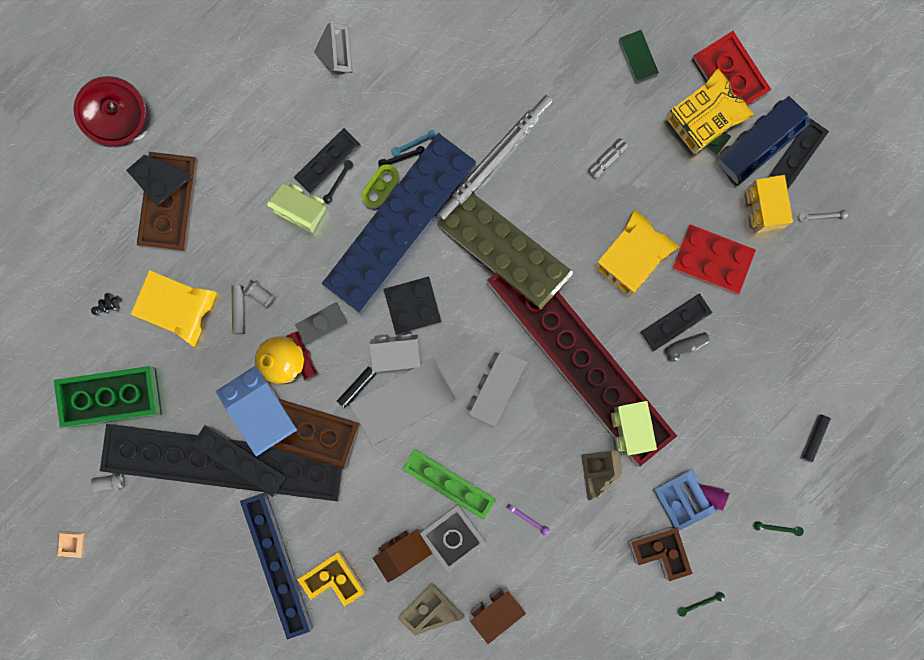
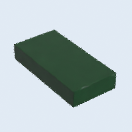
(638, 56)

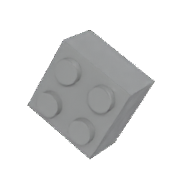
(453, 538)

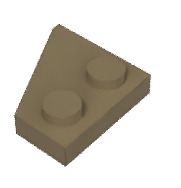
(429, 612)

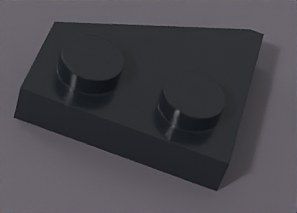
(158, 178)

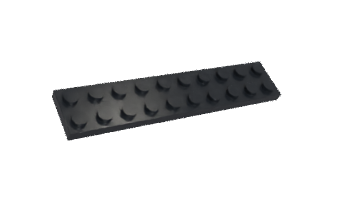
(174, 458)

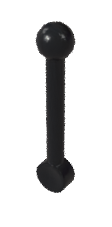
(419, 151)
(348, 165)

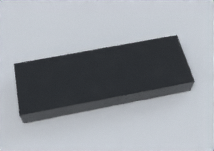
(799, 152)
(327, 161)
(676, 322)

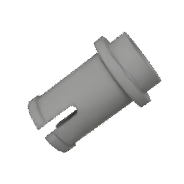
(258, 293)
(105, 483)

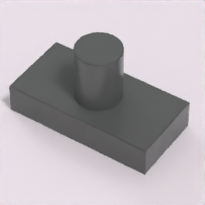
(321, 323)

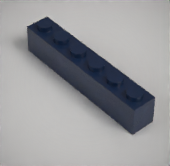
(276, 565)

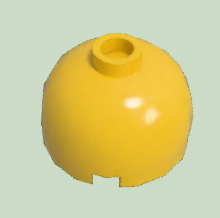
(279, 359)

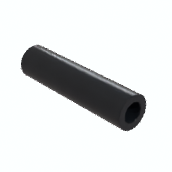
(356, 387)
(816, 438)

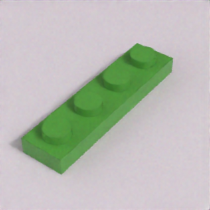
(449, 484)

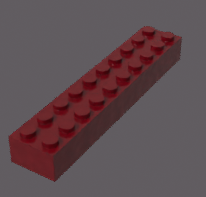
(581, 360)

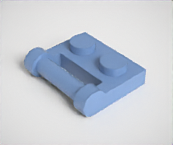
(679, 505)

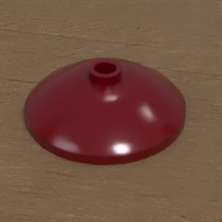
(109, 124)

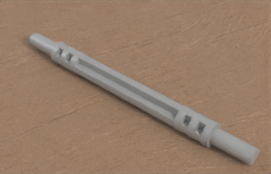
(494, 157)

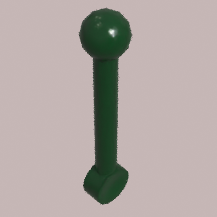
(798, 531)
(682, 611)

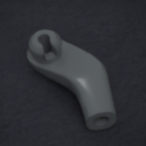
(686, 345)

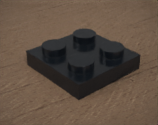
(412, 305)

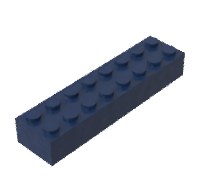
(399, 223)

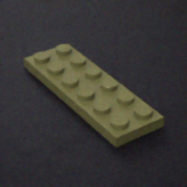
(506, 250)

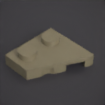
(601, 471)

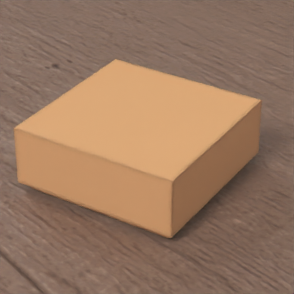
(70, 544)

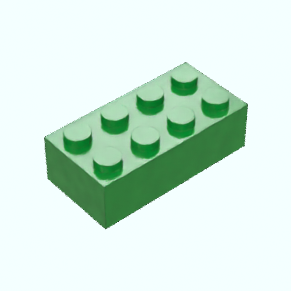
(107, 397)

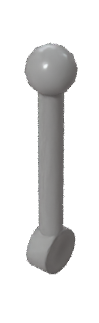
(803, 217)

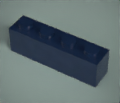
(763, 139)

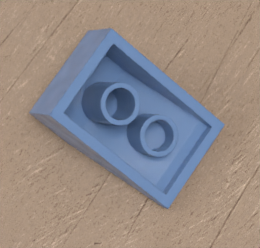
(256, 410)

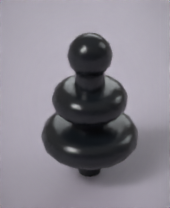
(104, 305)

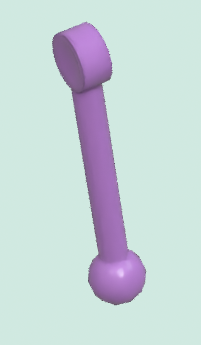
(543, 529)

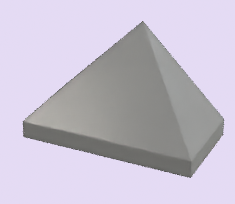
(335, 47)

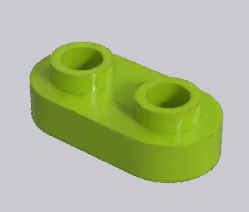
(379, 186)

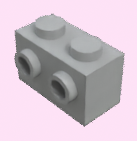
(395, 352)

